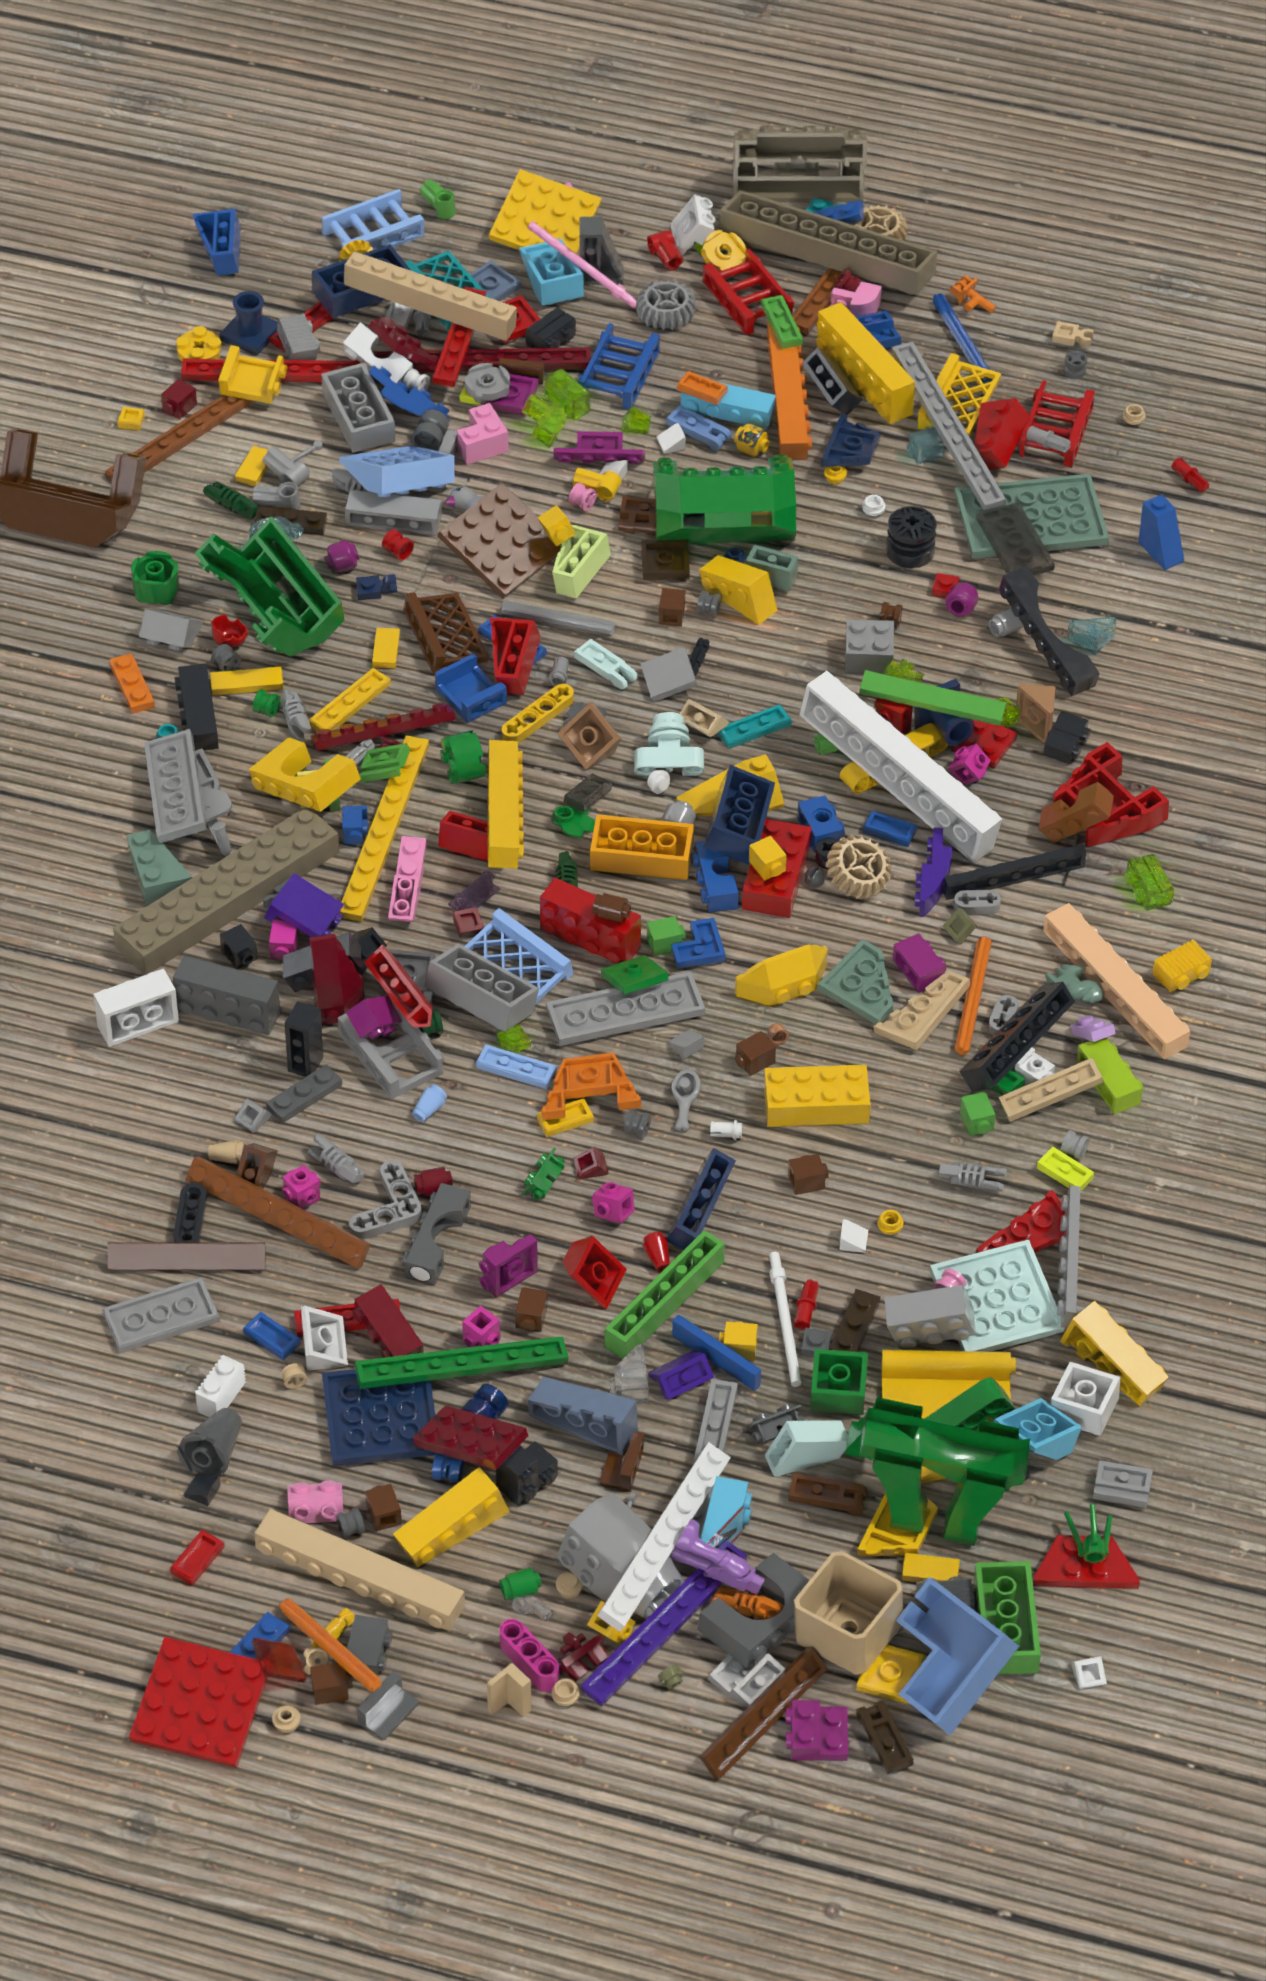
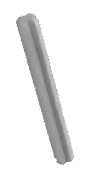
(558, 617)

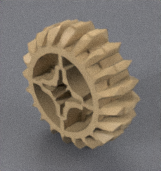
(884, 221)
(860, 855)

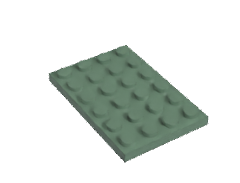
(1059, 508)

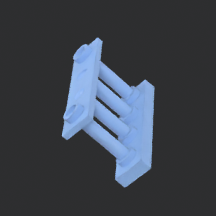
(395, 234)

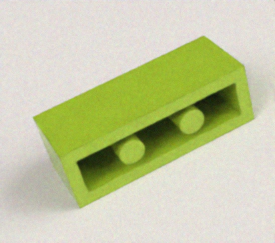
(1119, 1086)

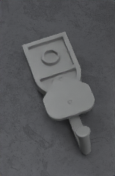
(215, 802)

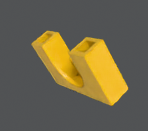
(316, 790)

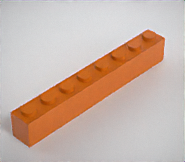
(790, 398)

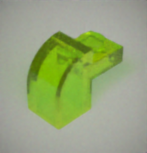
(549, 419)

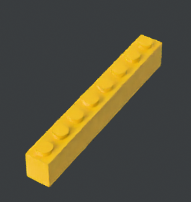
(505, 804)

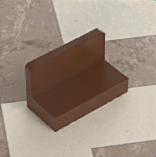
(621, 1470)

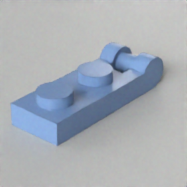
(699, 427)

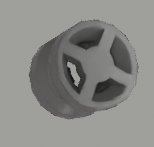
(1075, 364)
(709, 603)
(225, 658)
(637, 1123)
(350, 1523)

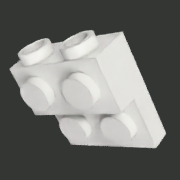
(693, 223)

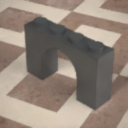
(748, 1638)

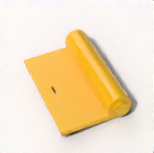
(938, 1377)

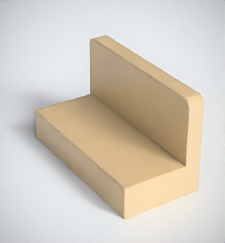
(509, 1687)

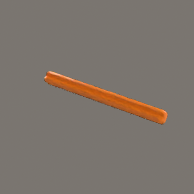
(973, 996)
(330, 1645)

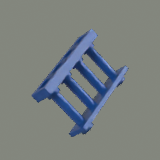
(634, 378)

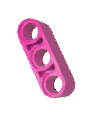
(525, 1644)

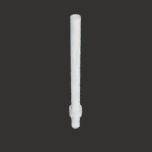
(778, 1278)

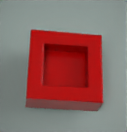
(943, 584)

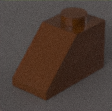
(256, 1164)

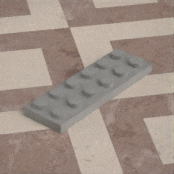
(175, 786)
(613, 1012)

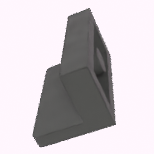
(386, 1707)

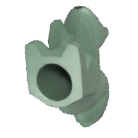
(1070, 974)

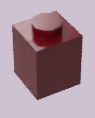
(179, 399)

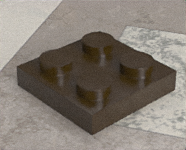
(665, 559)

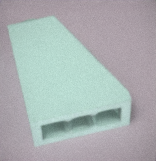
(806, 1445)

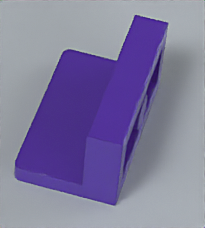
(682, 1374)

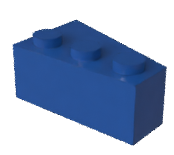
(221, 239)

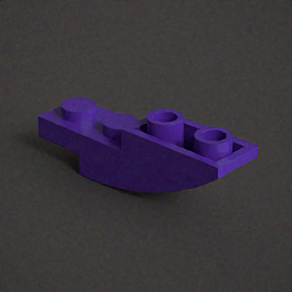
(933, 873)

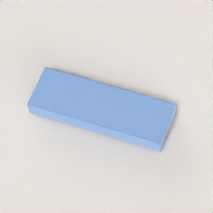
(516, 1066)

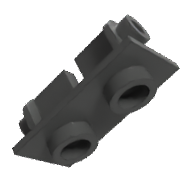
(766, 1426)

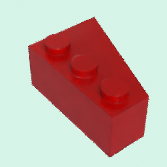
(514, 651)

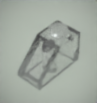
(631, 1377)

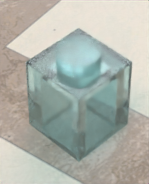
(925, 446)

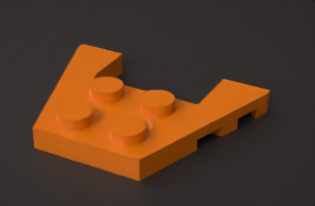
(590, 1077)

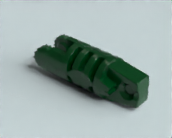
(231, 500)
(567, 869)

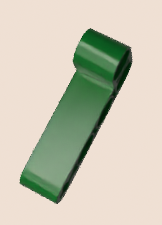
(978, 1402)

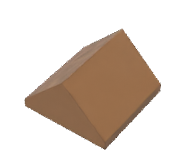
(1036, 708)
(590, 736)

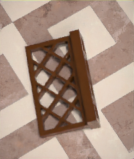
(428, 634)

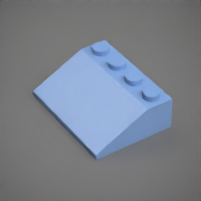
(400, 469)

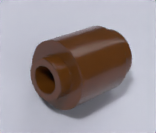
(611, 907)

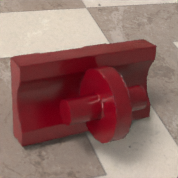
(592, 1649)

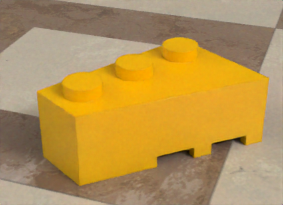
(741, 587)

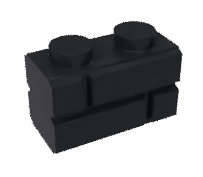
(551, 330)

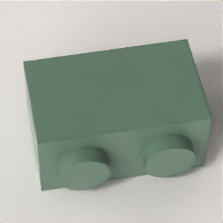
(779, 565)

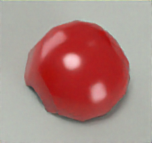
(228, 632)

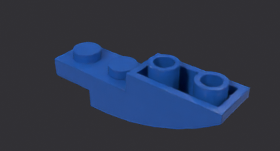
(415, 402)

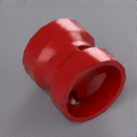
(399, 545)

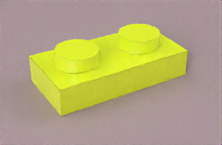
(1065, 1169)

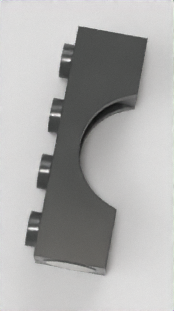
(447, 1210)

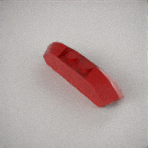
(400, 987)

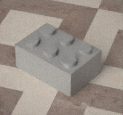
(930, 1316)

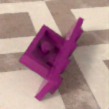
(599, 446)

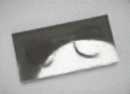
(587, 792)

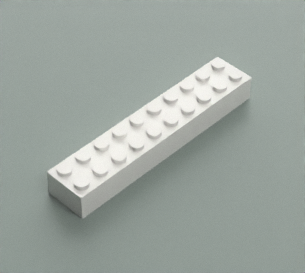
(900, 766)

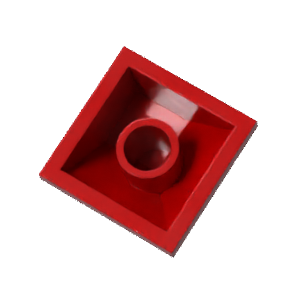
(594, 1269)

